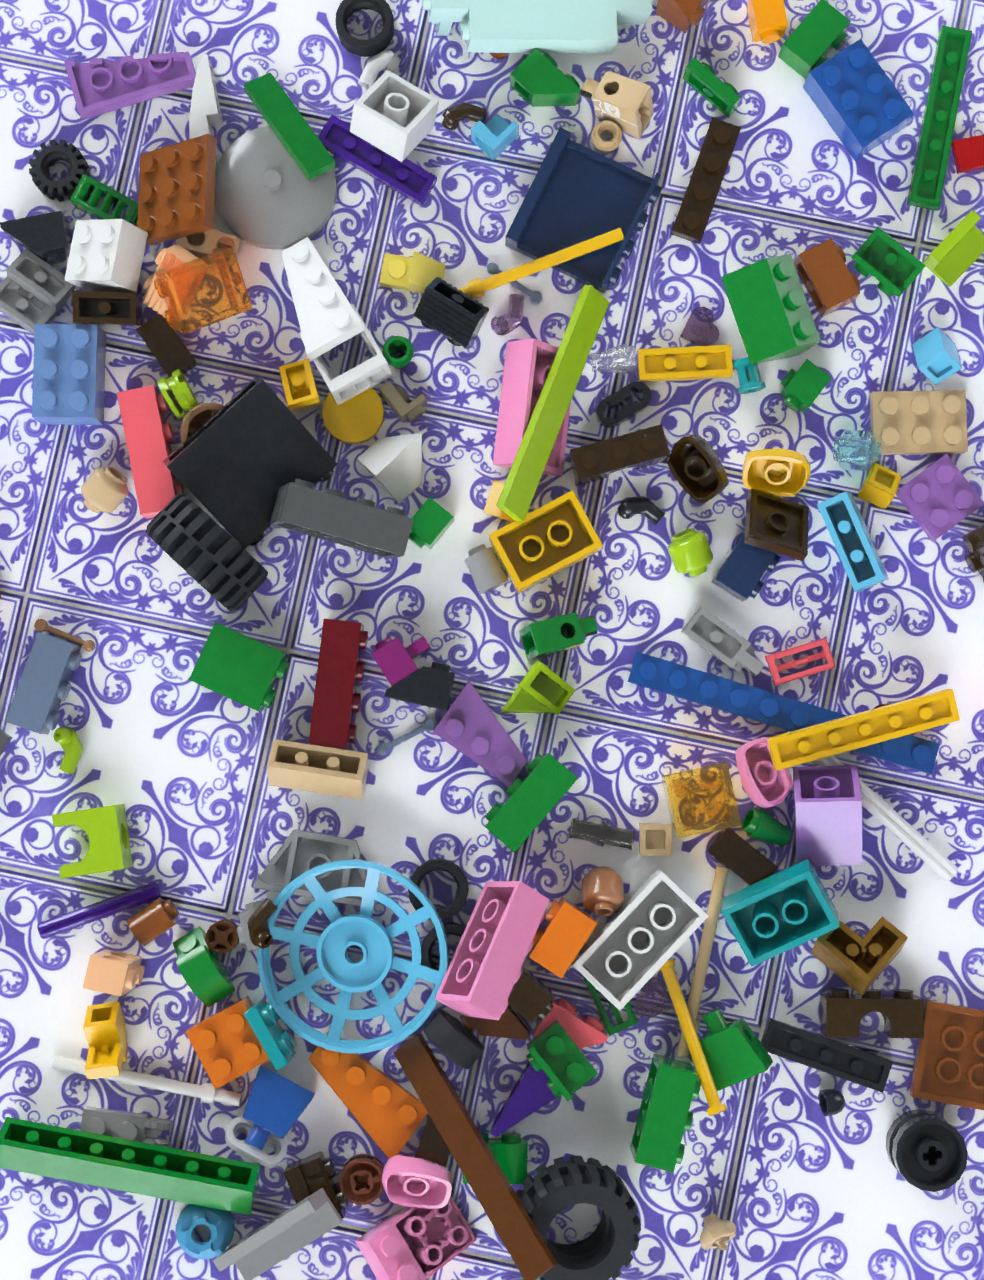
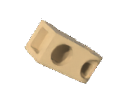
(203, 242)

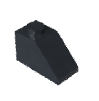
(42, 234)
(425, 687)

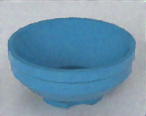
(221, 1226)

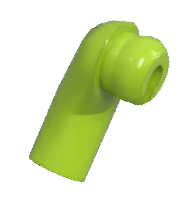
(71, 746)

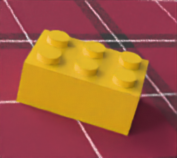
(545, 542)

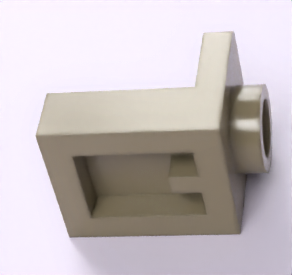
(397, 399)

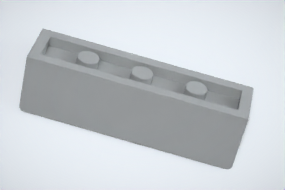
(281, 1236)

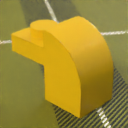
(106, 1039)

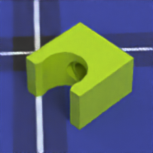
(107, 840)

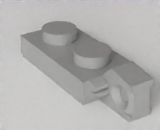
(722, 642)

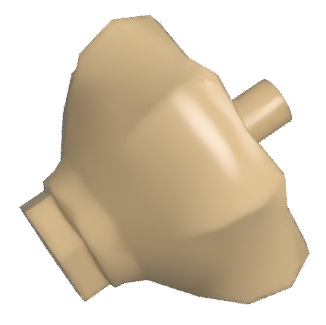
(716, 1232)

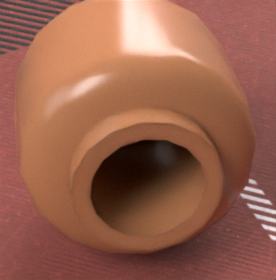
(602, 891)

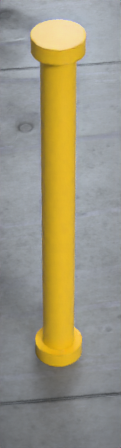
(692, 1039)

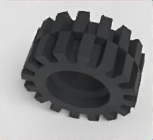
(50, 155)

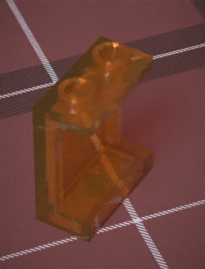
(203, 291)

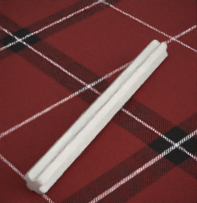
(900, 827)

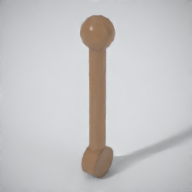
(42, 625)

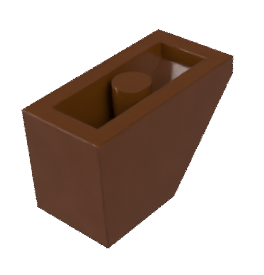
(506, 1027)

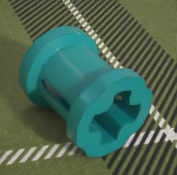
(755, 383)

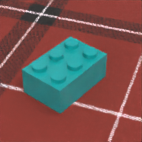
(780, 912)

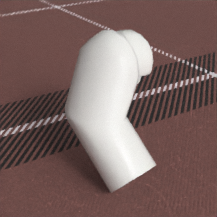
(377, 63)

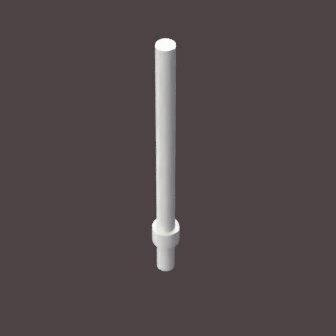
(206, 1093)

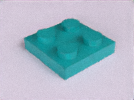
(277, 1043)

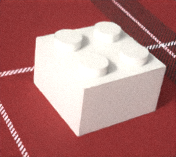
(394, 115)
(106, 255)

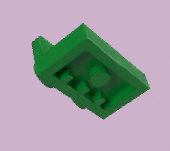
(560, 1060)

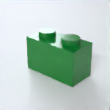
(815, 38)

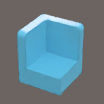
(494, 135)
(936, 356)

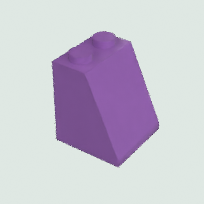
(828, 815)

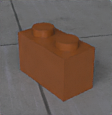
(827, 277)

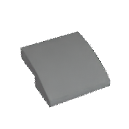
(33, 291)

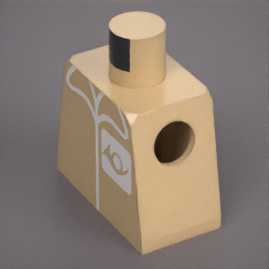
(621, 101)

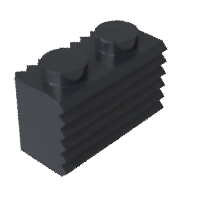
(451, 312)

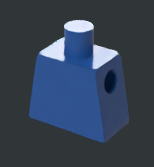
(273, 1106)

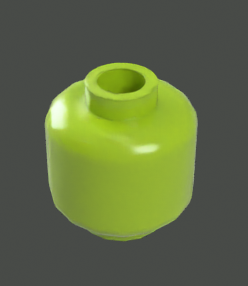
(690, 552)

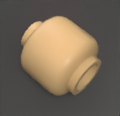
(104, 490)

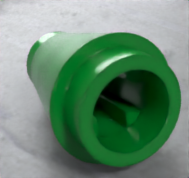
(395, 346)
(764, 827)

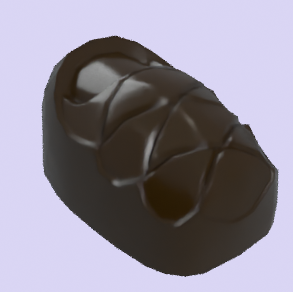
(697, 468)

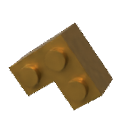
(859, 959)

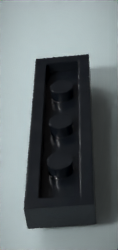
(826, 1054)

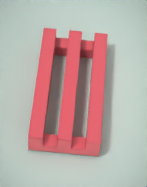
(773, 669)

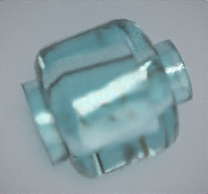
(856, 450)

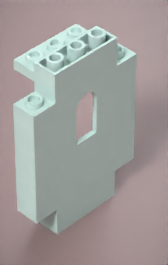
(538, 24)

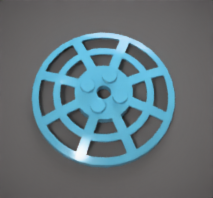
(348, 974)

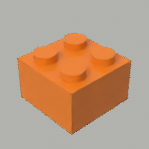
(561, 936)
(227, 1043)

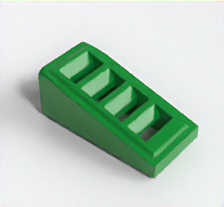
(84, 190)

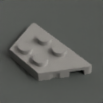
(307, 850)

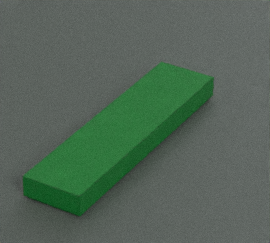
(289, 126)

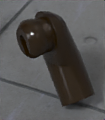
(460, 112)

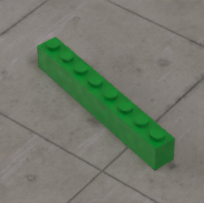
(128, 1165)

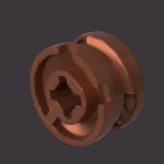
(362, 1179)

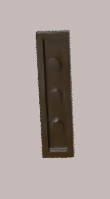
(706, 180)

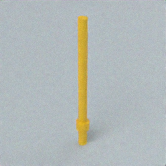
(477, 288)

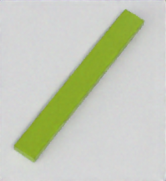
(553, 404)

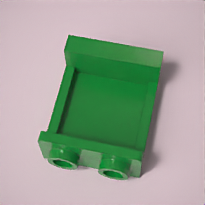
(239, 668)

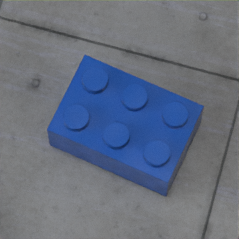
(857, 99)

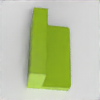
(957, 250)

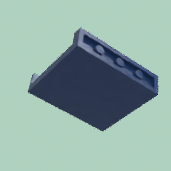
(577, 199)

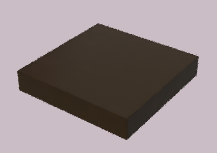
(776, 525)

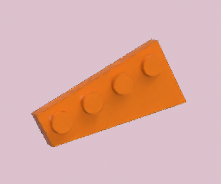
(375, 1099)

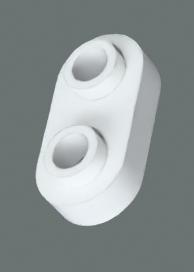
(241, 1125)

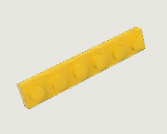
(863, 729)

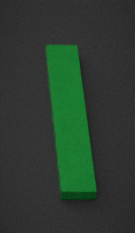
(939, 118)

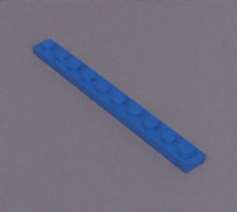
(767, 707)

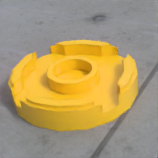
(355, 419)

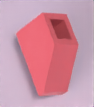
(581, 1030)

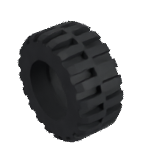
(206, 552)
(584, 1182)

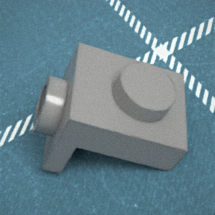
(243, 932)

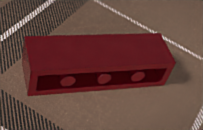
(337, 683)

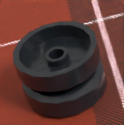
(926, 1150)

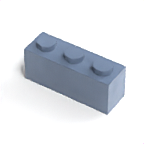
(44, 684)

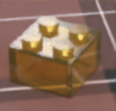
(700, 800)

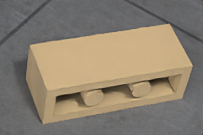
(317, 769)

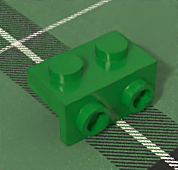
(887, 262)

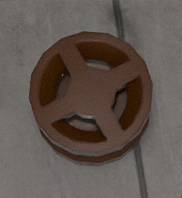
(218, 940)

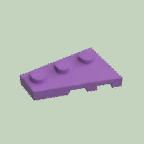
(480, 736)

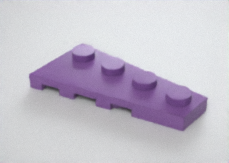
(116, 84)

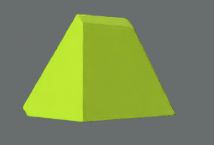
(539, 692)

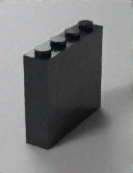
(245, 457)

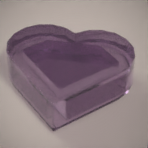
(700, 328)
(652, 999)

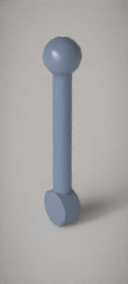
(535, 297)
(429, 725)

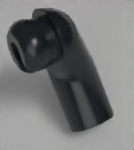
(640, 505)

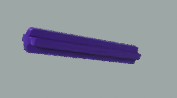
(98, 910)

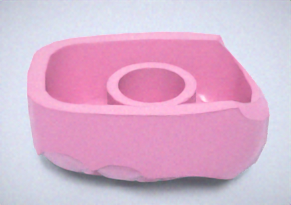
(759, 778)
(416, 1182)

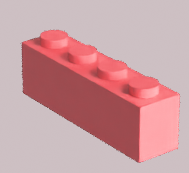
(148, 446)

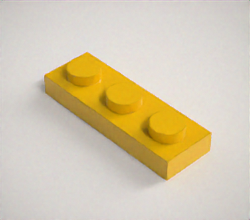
(685, 363)

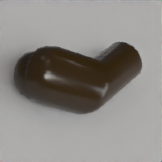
(258, 924)

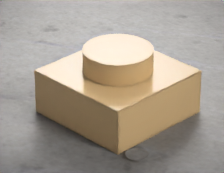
(655, 839)

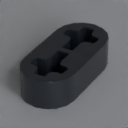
(619, 398)

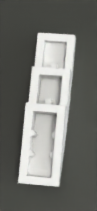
(205, 105)

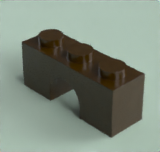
(618, 453)
(843, 1012)

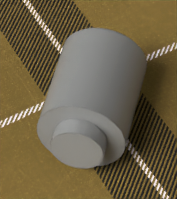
(485, 568)

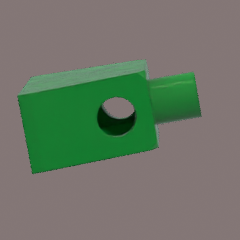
(732, 1050)

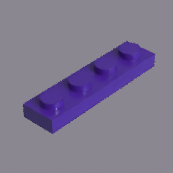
(400, 176)

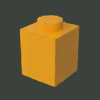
(767, 20)

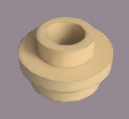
(610, 128)

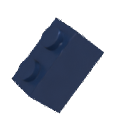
(743, 570)

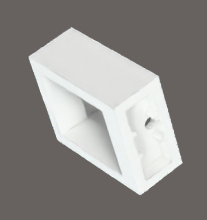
(360, 377)

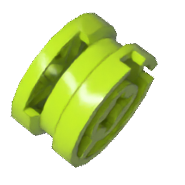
(181, 392)

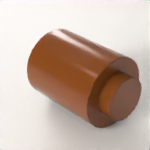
(153, 920)

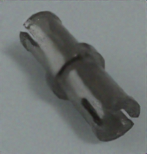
(602, 834)

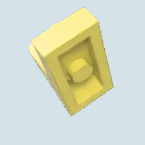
(410, 273)

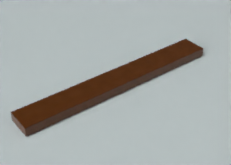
(475, 1159)

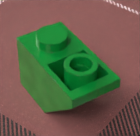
(543, 83)

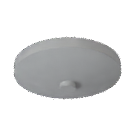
(267, 194)

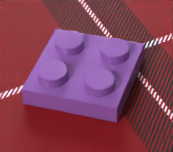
(939, 498)

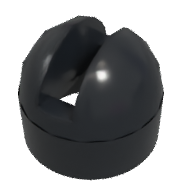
(831, 1102)

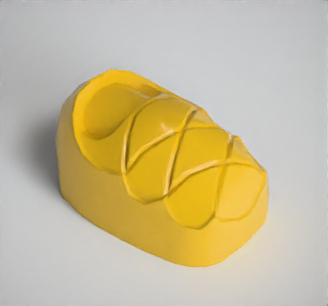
(776, 471)

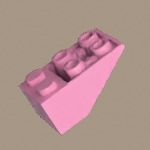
(415, 1242)

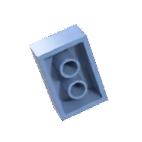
(69, 374)

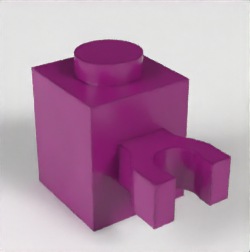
(397, 660)

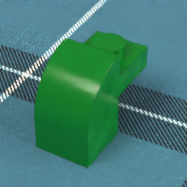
(201, 968)

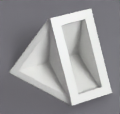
(395, 464)

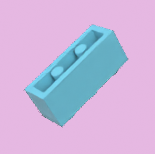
(853, 541)

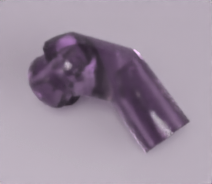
(510, 320)

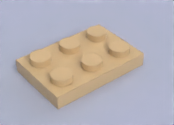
(919, 421)

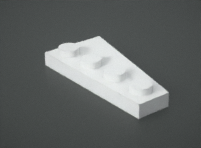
(320, 304)

